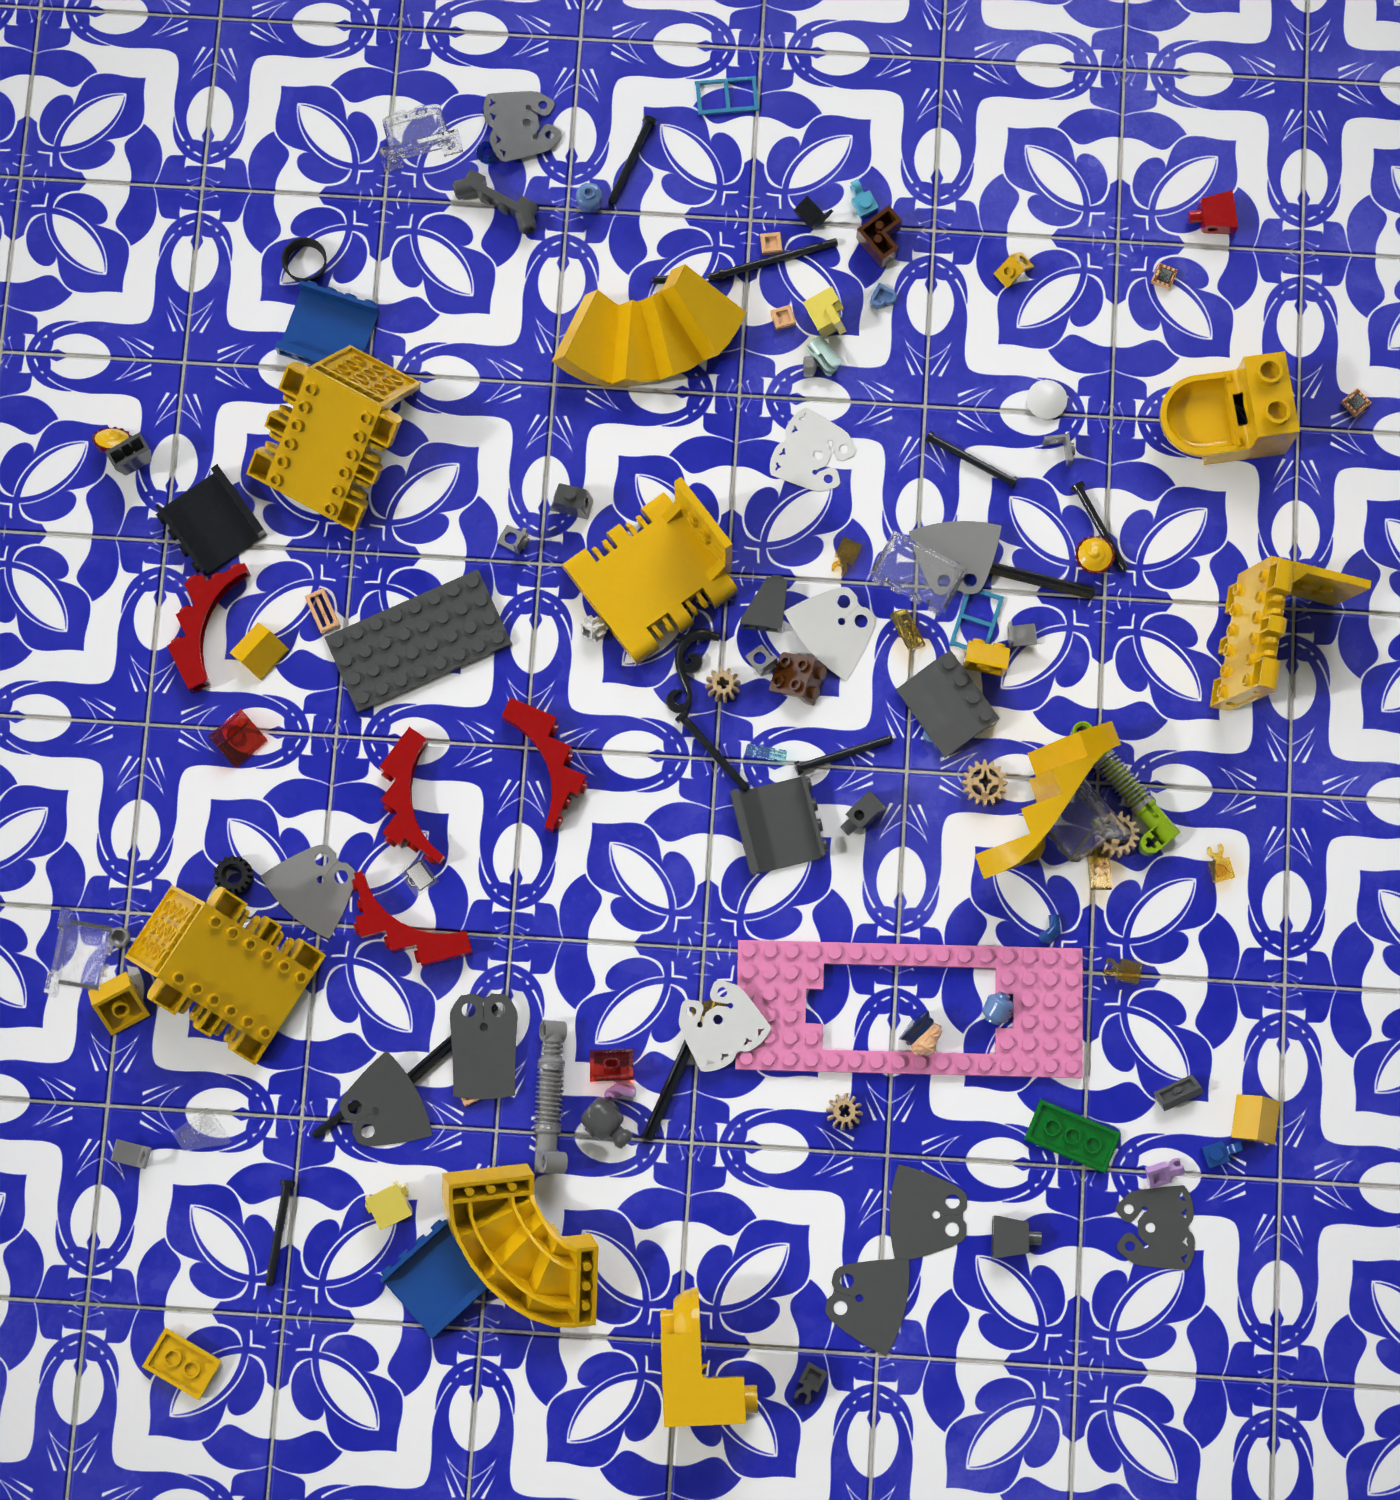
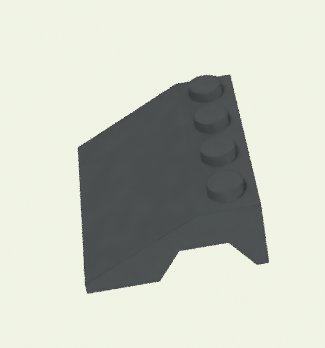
(947, 704)

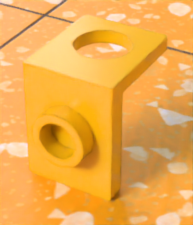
(1012, 268)

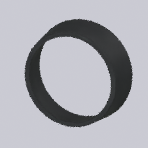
(298, 243)

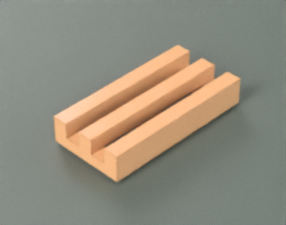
(329, 627)

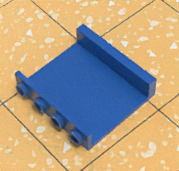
(326, 323)
(434, 1280)

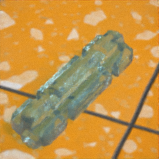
(766, 752)

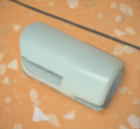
(824, 355)

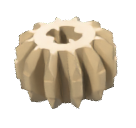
(729, 680)
(836, 1112)

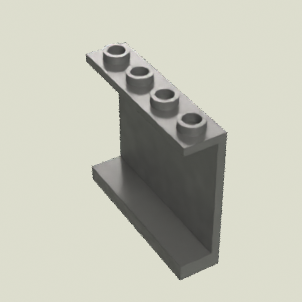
(779, 825)

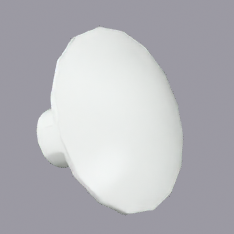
(1046, 399)

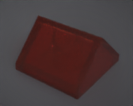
(238, 738)
(611, 1066)

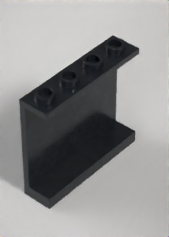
(211, 522)

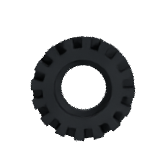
(234, 862)

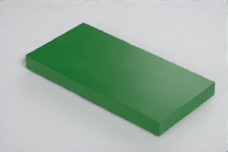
(1072, 1136)

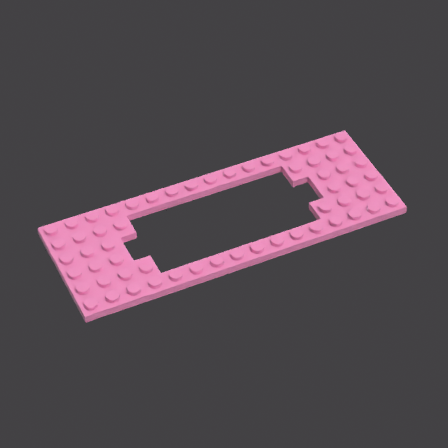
(1040, 1044)

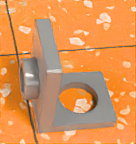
(1069, 448)
(521, 541)
(1021, 635)
(768, 666)
(131, 1154)

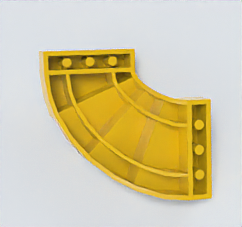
(650, 336)
(1058, 774)
(518, 1250)

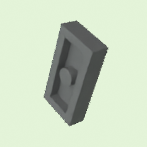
(1178, 1092)

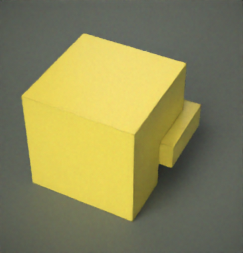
(824, 310)
(389, 1205)

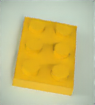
(182, 1363)

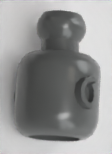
(604, 1121)

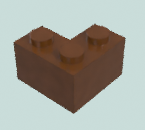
(876, 236)

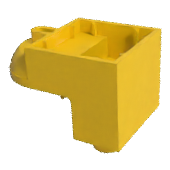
(1202, 417)
(687, 1393)

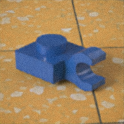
(1218, 1154)

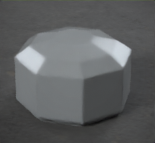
(809, 366)
(120, 937)

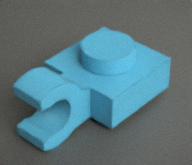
(863, 201)

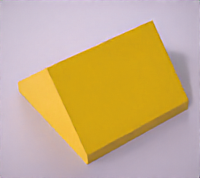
(259, 651)
(1255, 1119)

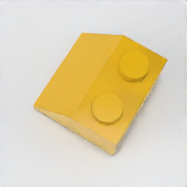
(986, 657)
(118, 1003)

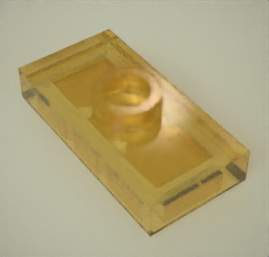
(907, 629)
(1099, 870)

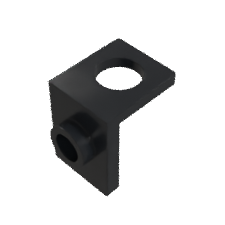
(810, 213)

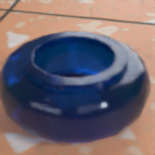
(482, 158)

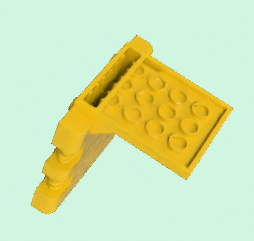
(329, 434)
(656, 571)
(1258, 623)
(225, 968)

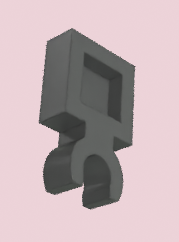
(811, 1379)

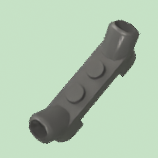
(476, 185)

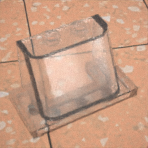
(415, 134)
(1085, 824)
(79, 955)

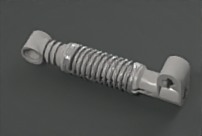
(548, 1128)

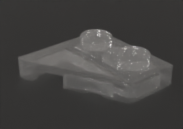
(201, 1132)

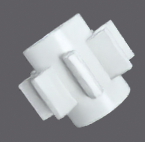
(593, 628)

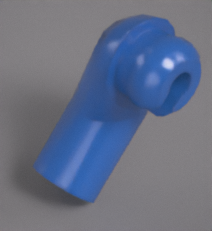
(1053, 930)

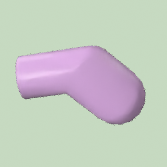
(618, 1090)

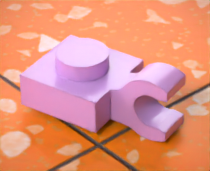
(1161, 1173)

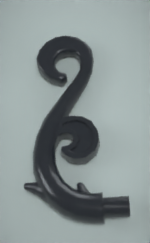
(682, 668)

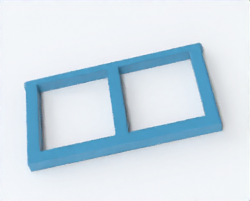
(727, 110)
(976, 620)

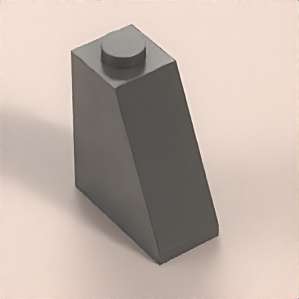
(767, 606)

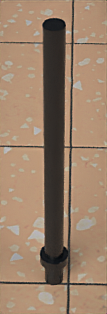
(722, 273)

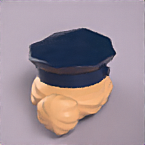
(922, 1034)

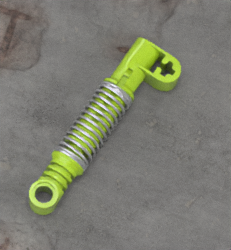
(1136, 797)

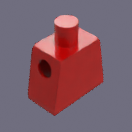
(1216, 214)

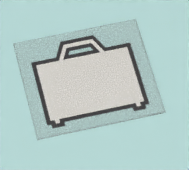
(418, 876)

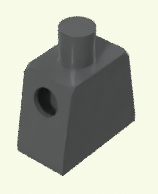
(130, 454)
(572, 501)
(870, 806)
(1012, 1237)

